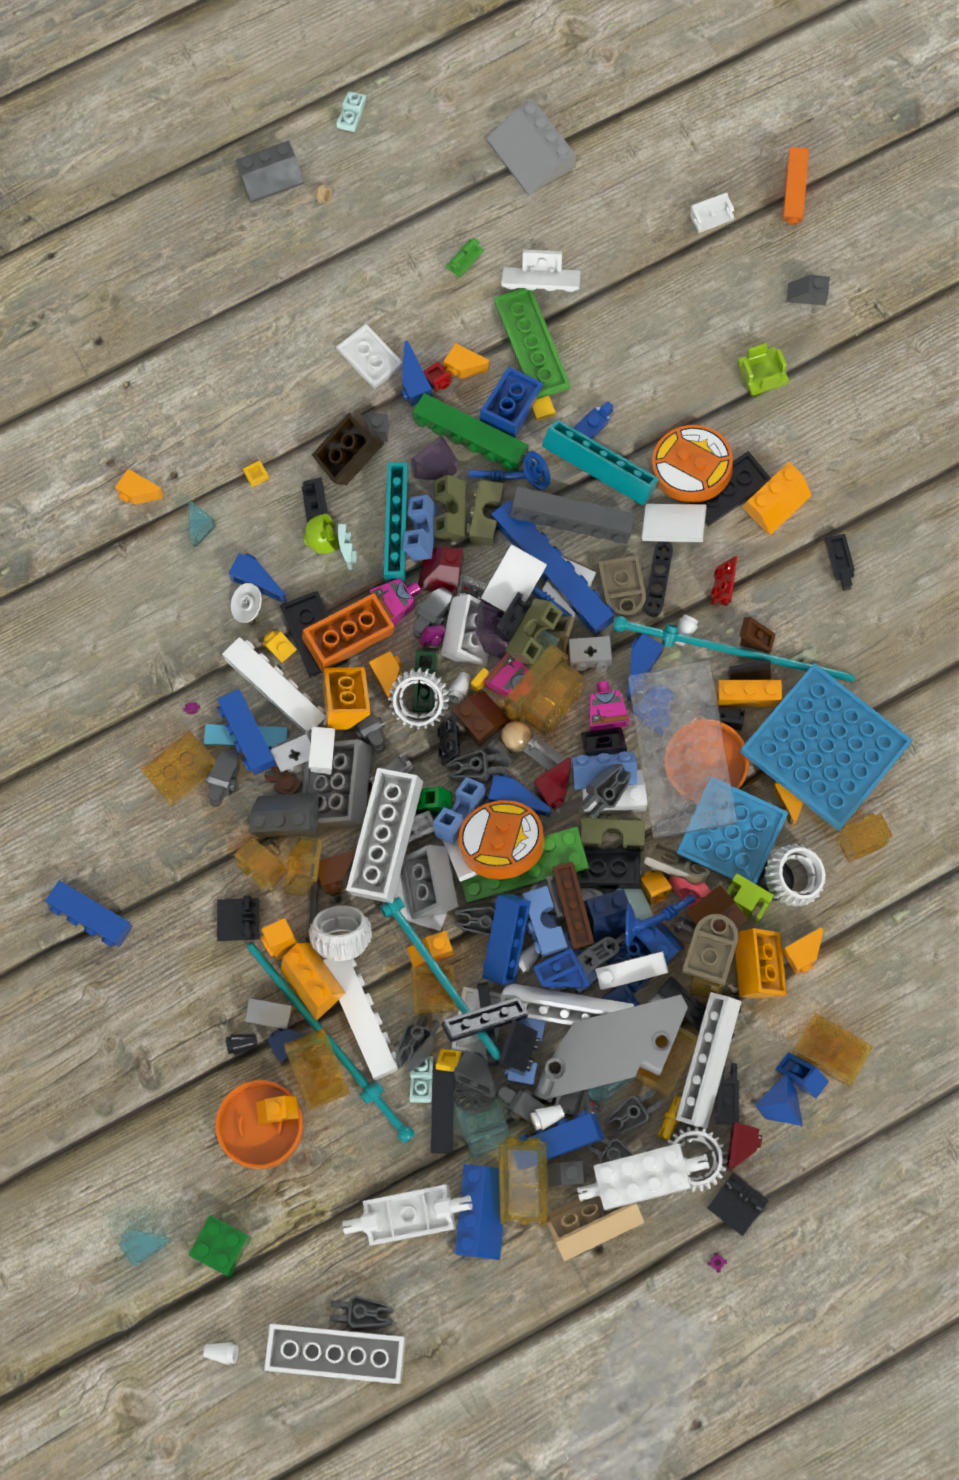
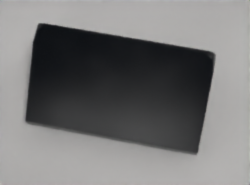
(751, 671)

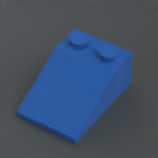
(511, 402)

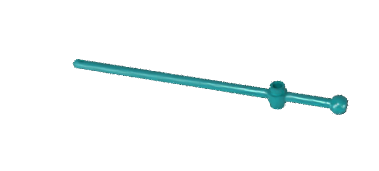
(671, 636)
(394, 910)
(370, 1092)

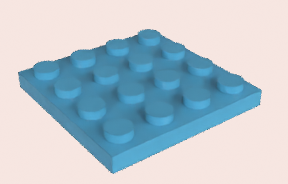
(740, 846)

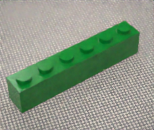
(470, 432)

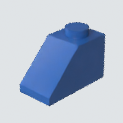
(802, 1075)

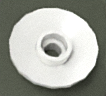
(246, 603)

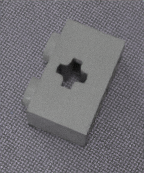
(600, 650)
(284, 751)

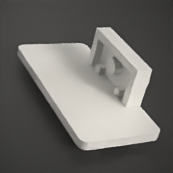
(541, 271)

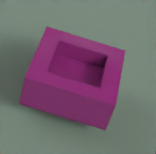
(432, 636)

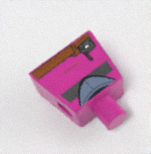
(397, 598)
(505, 675)
(607, 709)

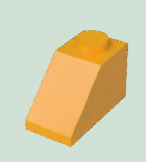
(465, 363)
(137, 489)
(386, 671)
(788, 803)
(655, 886)
(436, 944)
(804, 951)
(277, 1109)

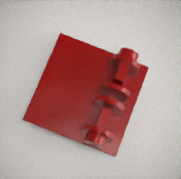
(724, 581)

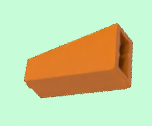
(795, 185)

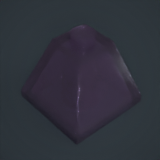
(434, 461)
(487, 620)

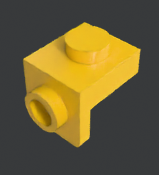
(278, 645)

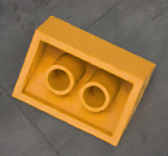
(778, 498)
(345, 696)
(760, 964)
(311, 979)

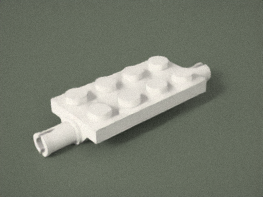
(642, 1176)
(408, 1215)

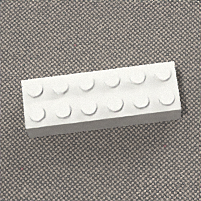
(384, 835)
(335, 1353)

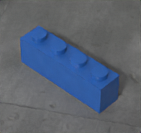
(246, 731)
(88, 914)
(506, 939)
(569, 1135)

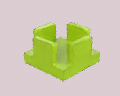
(763, 369)
(749, 896)

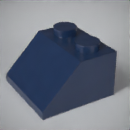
(607, 915)

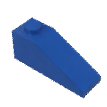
(413, 377)
(248, 570)
(644, 656)
(509, 789)

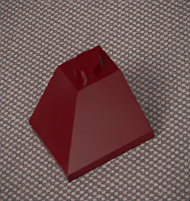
(442, 570)
(553, 784)
(742, 1144)

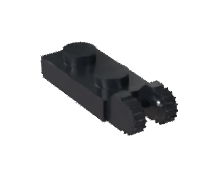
(728, 1099)

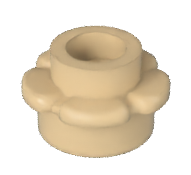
(323, 194)

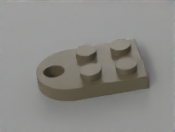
(623, 583)
(665, 859)
(710, 950)

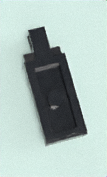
(840, 559)

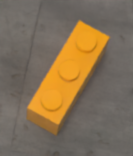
(749, 693)
(278, 938)

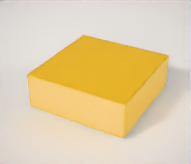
(543, 408)
(255, 473)
(478, 682)
(448, 1059)

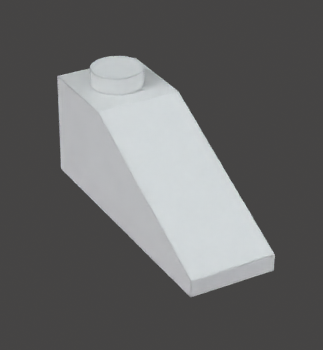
(631, 970)

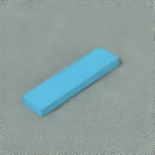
(219, 736)

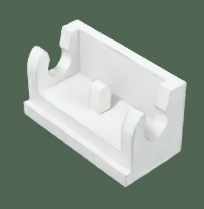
(712, 212)
(321, 750)

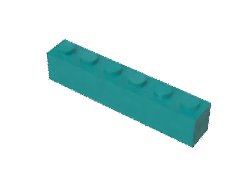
(600, 462)
(396, 521)

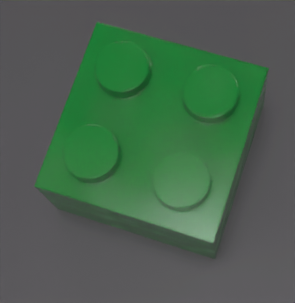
(219, 1246)

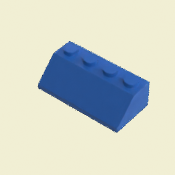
(480, 1228)

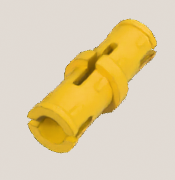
(670, 1121)

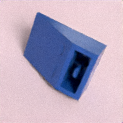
(647, 942)

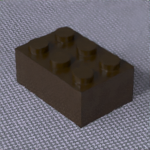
(348, 449)

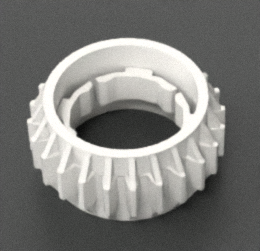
(425, 678)
(814, 870)
(340, 946)
(711, 1144)

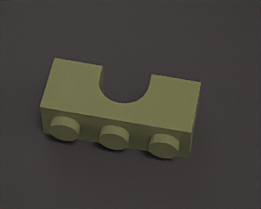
(451, 493)
(487, 496)
(539, 617)
(631, 831)

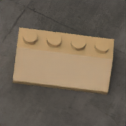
(586, 1224)

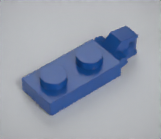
(595, 420)

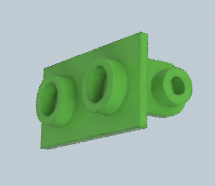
(465, 257)

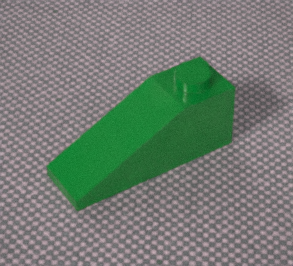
(434, 800)

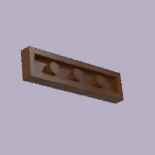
(573, 905)

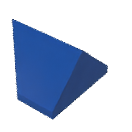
(781, 1103)

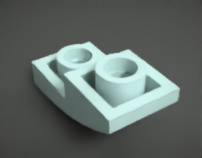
(352, 111)
(347, 550)
(639, 903)
(422, 1082)

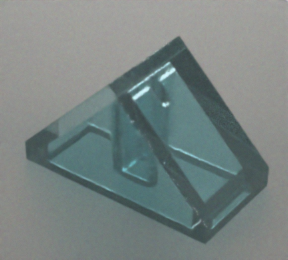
(200, 524)

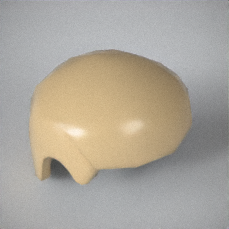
(515, 736)

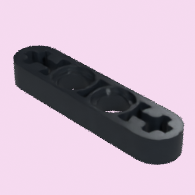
(656, 578)
(484, 999)

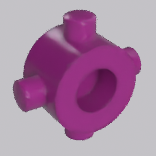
(191, 708)
(717, 1262)

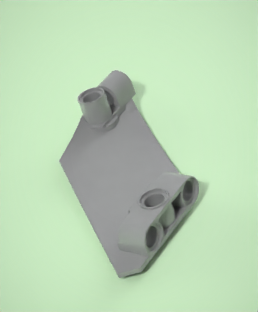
(612, 1047)

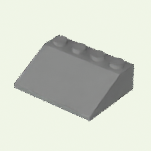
(531, 148)
(346, 789)

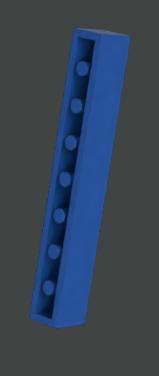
(561, 573)

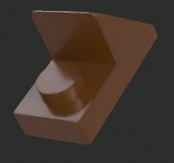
(756, 635)

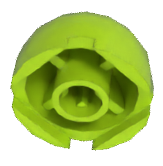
(320, 535)

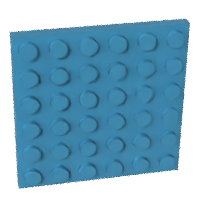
(826, 746)

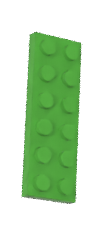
(531, 340)
(558, 849)

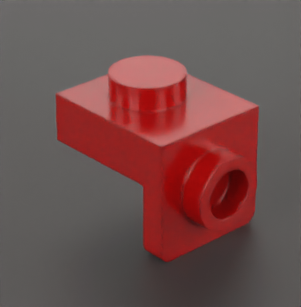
(438, 377)

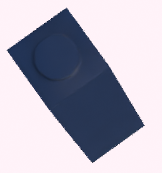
(282, 1037)

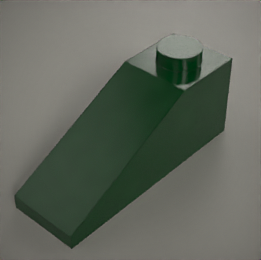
(423, 694)

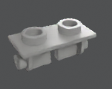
(543, 753)

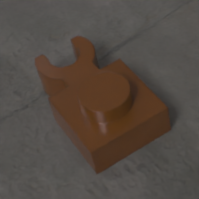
(285, 783)

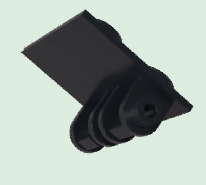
(448, 734)
(238, 919)
(737, 1204)

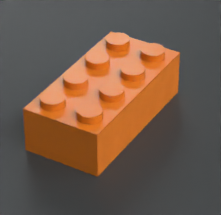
(348, 632)

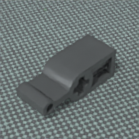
(601, 952)

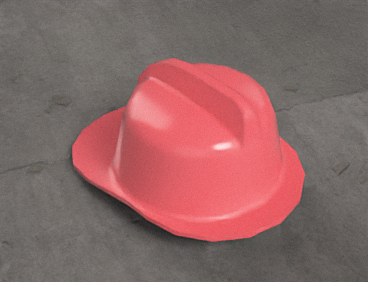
(683, 888)

